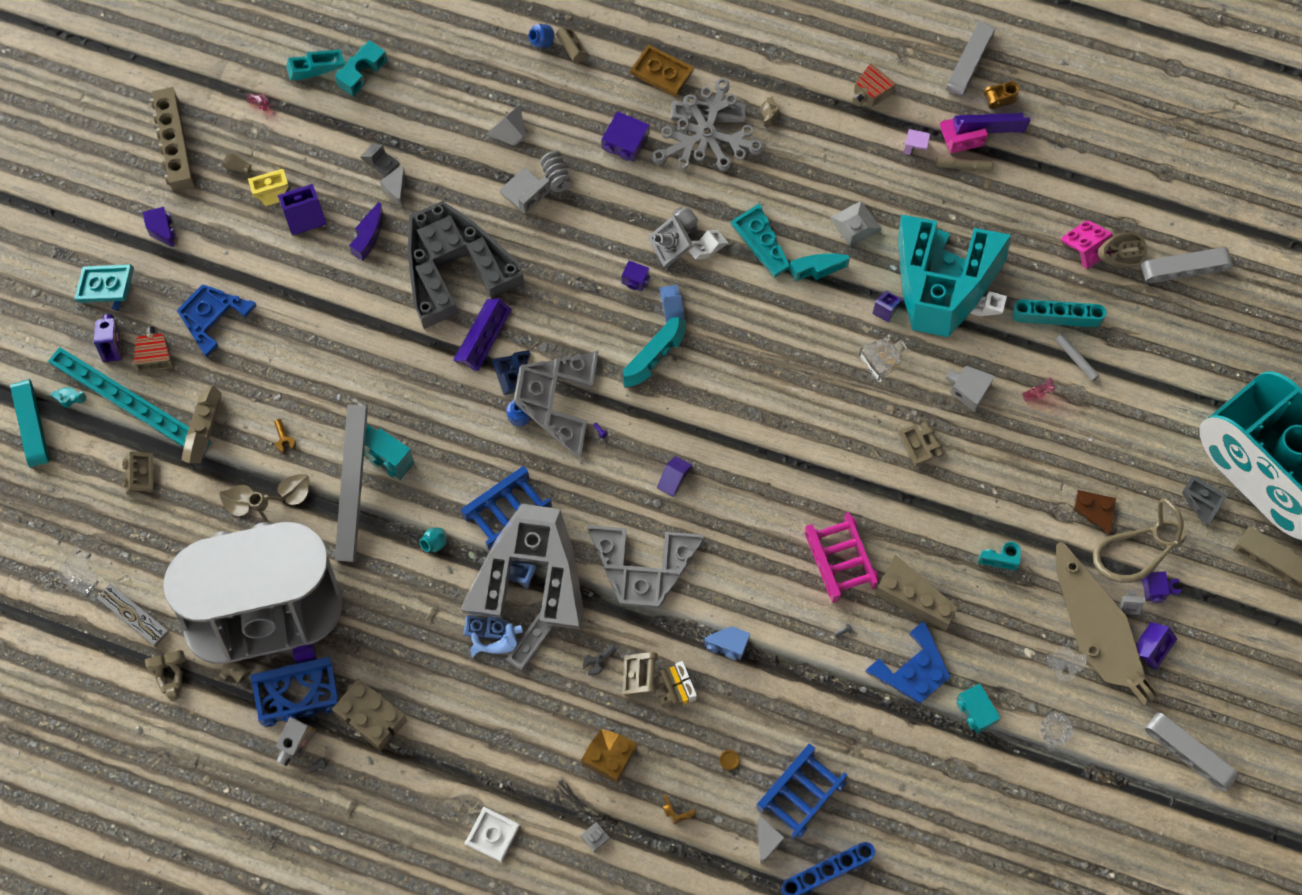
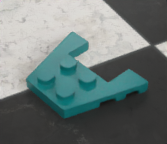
(944, 261)

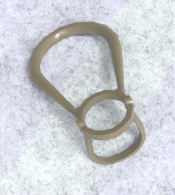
(1122, 536)

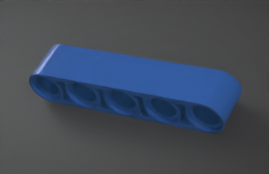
(833, 862)

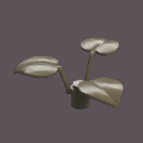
(240, 498)

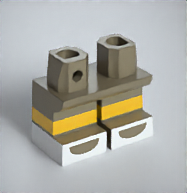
(677, 684)

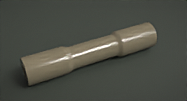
(978, 165)

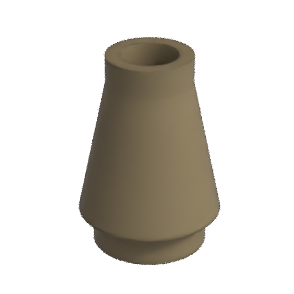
(236, 163)

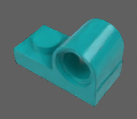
(1002, 560)

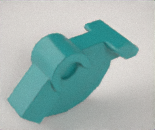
(67, 396)

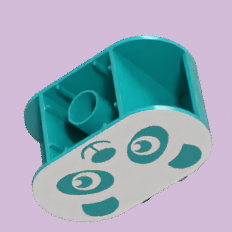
(1259, 447)

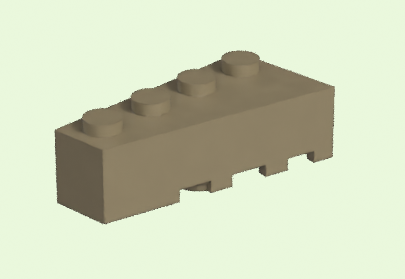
(914, 594)

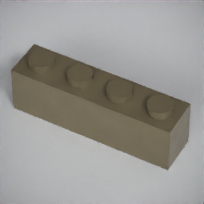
(1271, 556)

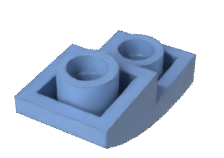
(486, 628)

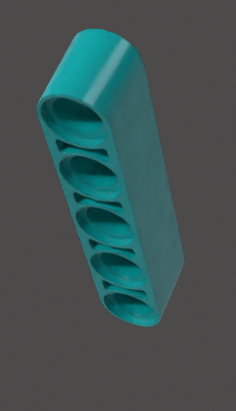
(1050, 316)
(29, 423)

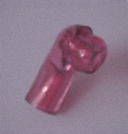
(260, 99)

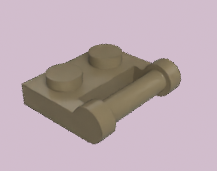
(634, 674)

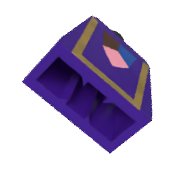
(108, 331)

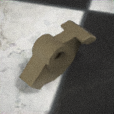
(769, 111)

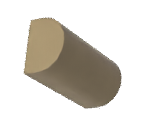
(572, 44)

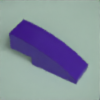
(367, 233)

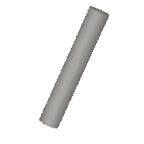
(1077, 358)

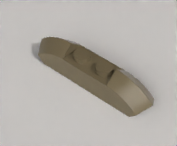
(201, 425)

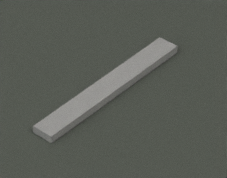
(351, 483)

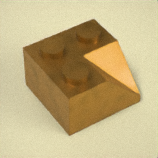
(609, 754)

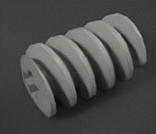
(555, 171)

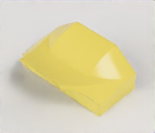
(269, 186)

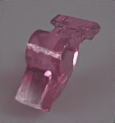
(1039, 391)

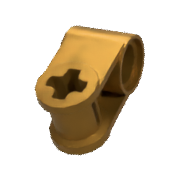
(998, 94)

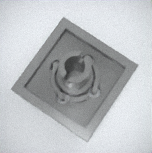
(665, 240)

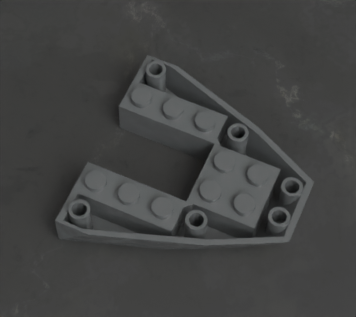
(440, 237)

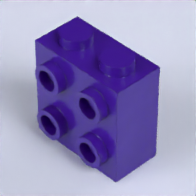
(625, 136)

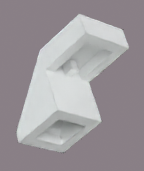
(709, 244)
(990, 305)

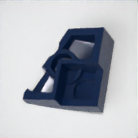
(508, 369)

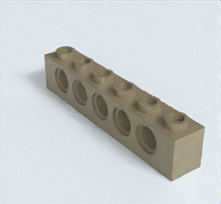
(183, 177)

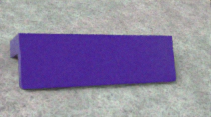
(991, 122)
(483, 333)

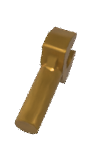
(284, 439)

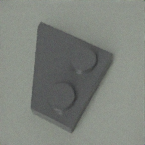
(1203, 499)

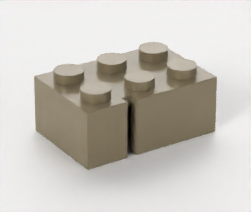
(369, 714)

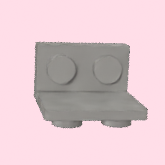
(525, 190)

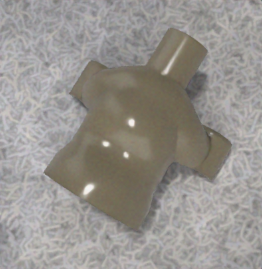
(236, 670)

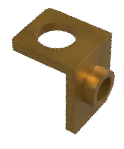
(669, 812)

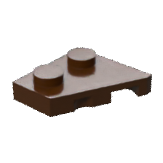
(1096, 508)

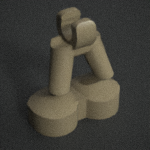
(170, 660)

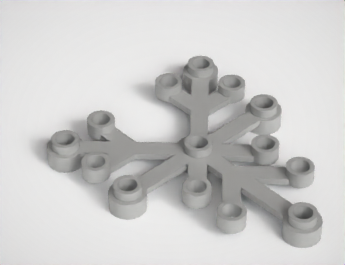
(688, 141)

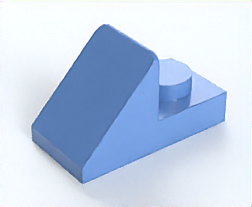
(671, 302)
(522, 573)

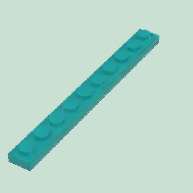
(120, 396)

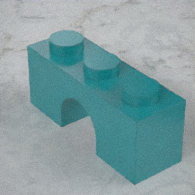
(368, 56)

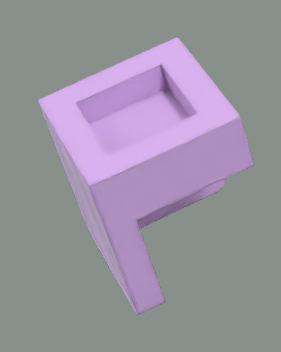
(916, 140)

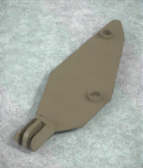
(1101, 628)

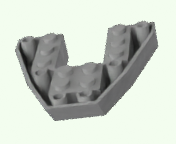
(532, 537)

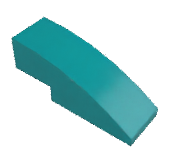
(314, 64)
(818, 265)

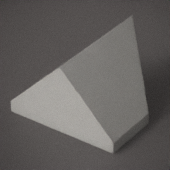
(510, 128)

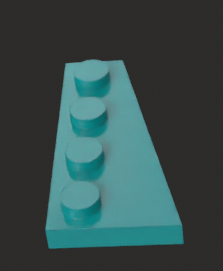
(759, 237)

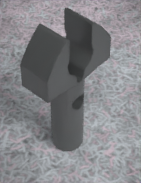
(598, 660)

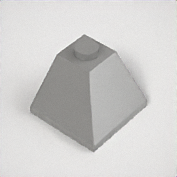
(855, 223)

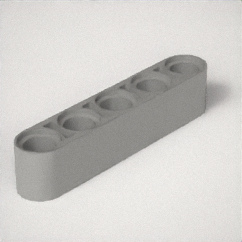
(970, 59)
(1186, 265)
(1191, 752)

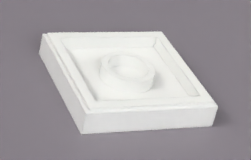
(492, 834)

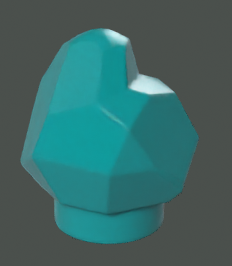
(433, 540)

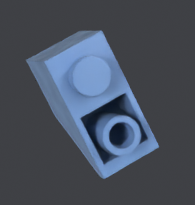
(729, 642)

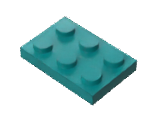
(104, 283)

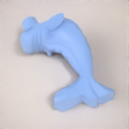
(505, 645)

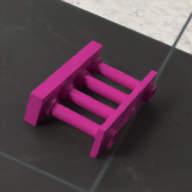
(828, 571)

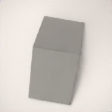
(394, 185)
(768, 839)

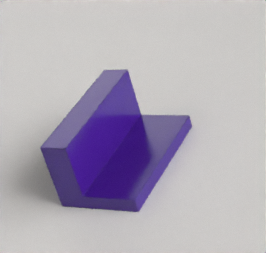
(1155, 644)

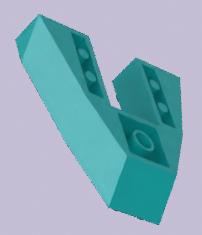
(941, 301)

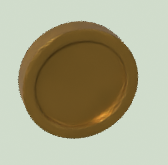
(729, 760)

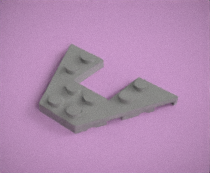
(536, 393)
(643, 585)

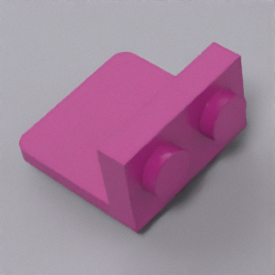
(962, 142)
(1087, 240)

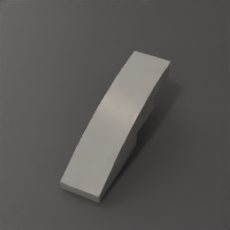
(727, 115)

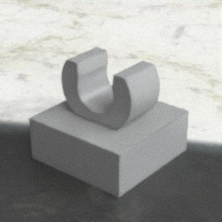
(1131, 604)
(595, 837)

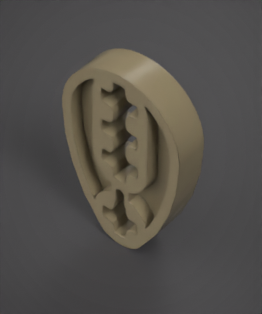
(1124, 259)

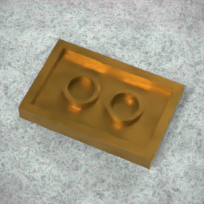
(662, 70)

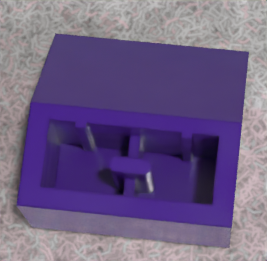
(302, 209)

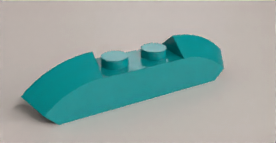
(648, 358)

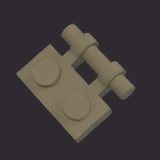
(916, 446)

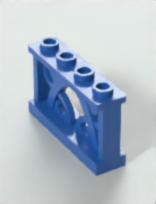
(299, 671)

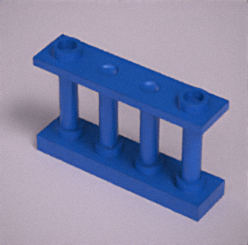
(490, 497)
(794, 772)

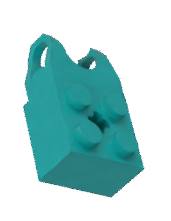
(387, 452)

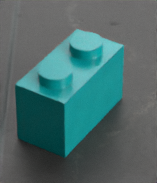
(977, 708)

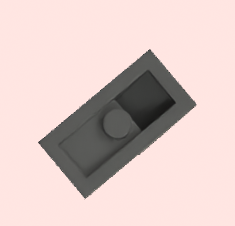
(379, 159)

